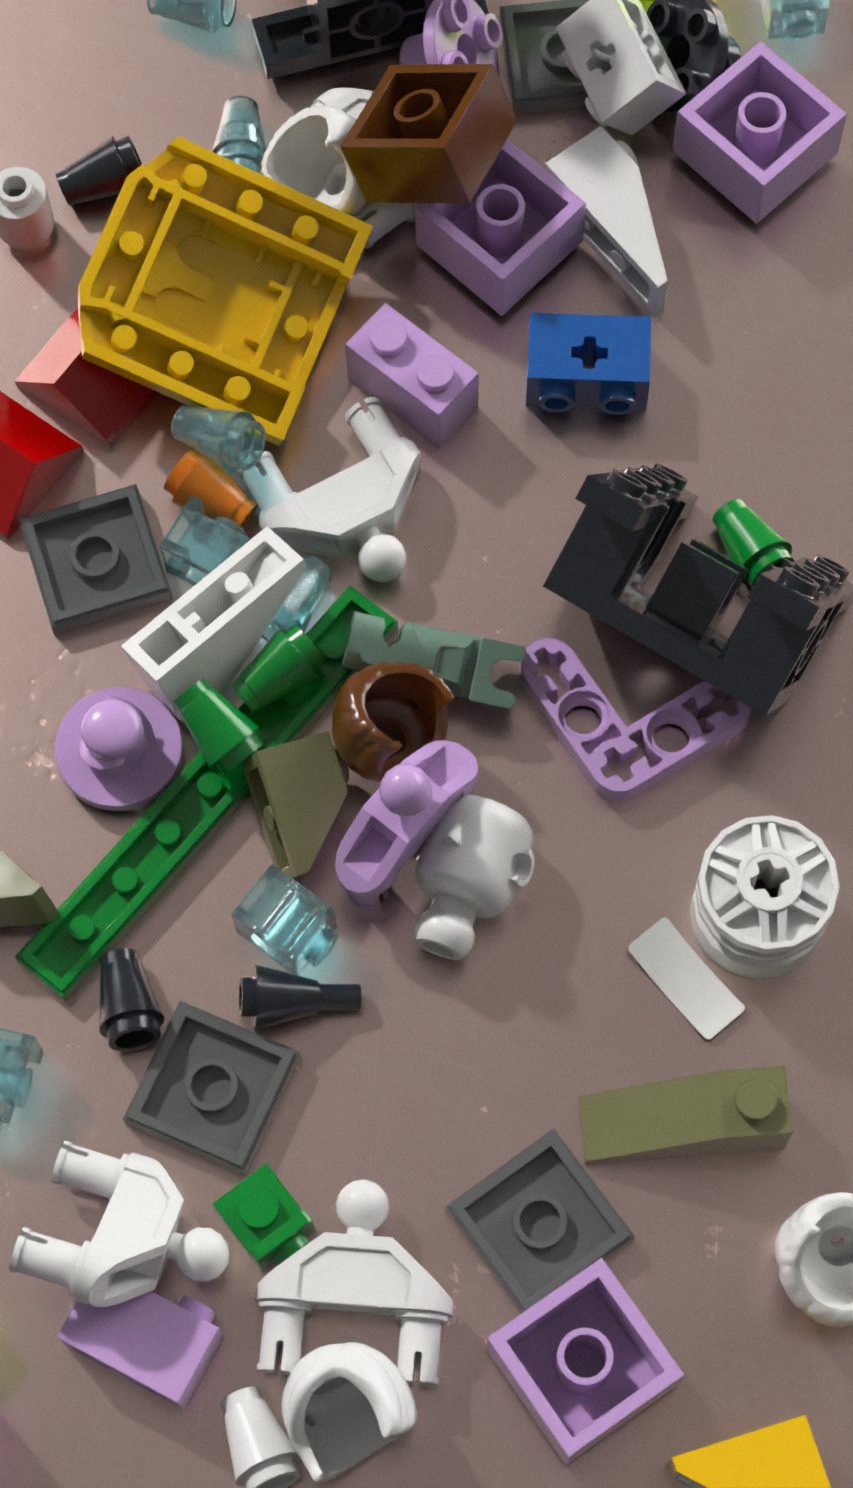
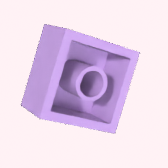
(758, 132)
(508, 233)
(583, 1361)

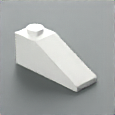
(616, 212)
(216, 621)

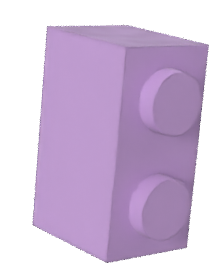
(412, 375)
(148, 1342)

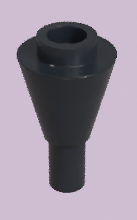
(280, 997)

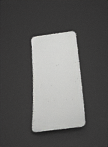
(685, 979)

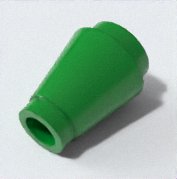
(750, 539)
(278, 668)
(217, 727)

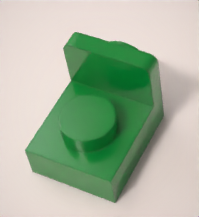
(265, 1218)

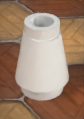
(258, 1442)

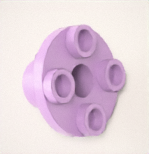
(454, 35)
(118, 749)

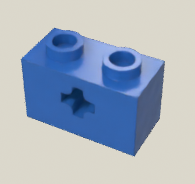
(610, 344)

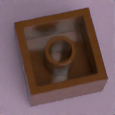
(429, 133)

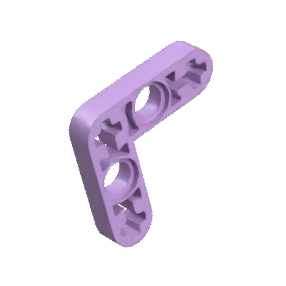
(612, 737)

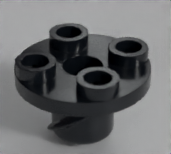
(695, 43)

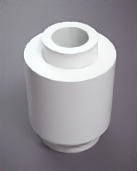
(24, 209)

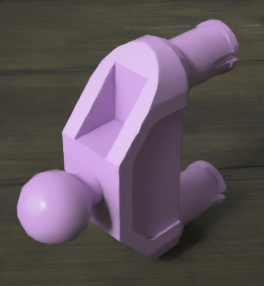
(401, 818)

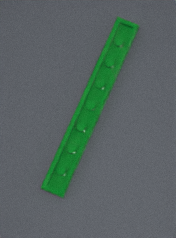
(182, 822)

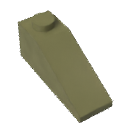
(688, 1117)

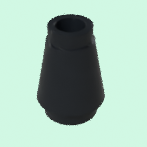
(99, 171)
(128, 1005)

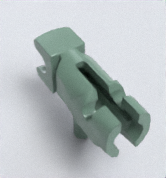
(455, 656)

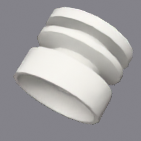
(746, 927)

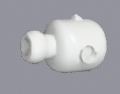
(470, 872)

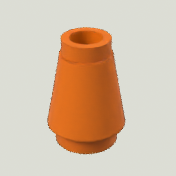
(212, 485)

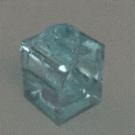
(286, 921)

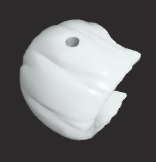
(310, 160)
(805, 1253)
(344, 1407)

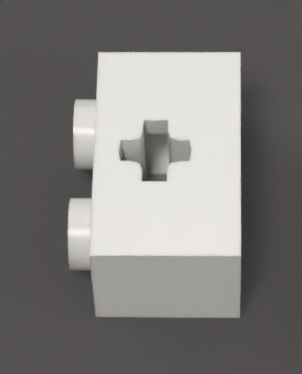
(619, 63)

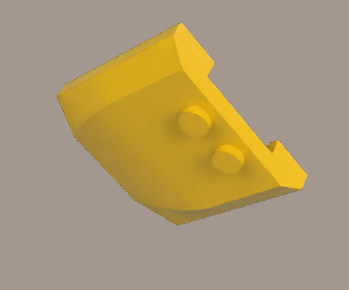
(216, 284)

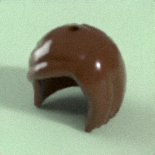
(388, 716)

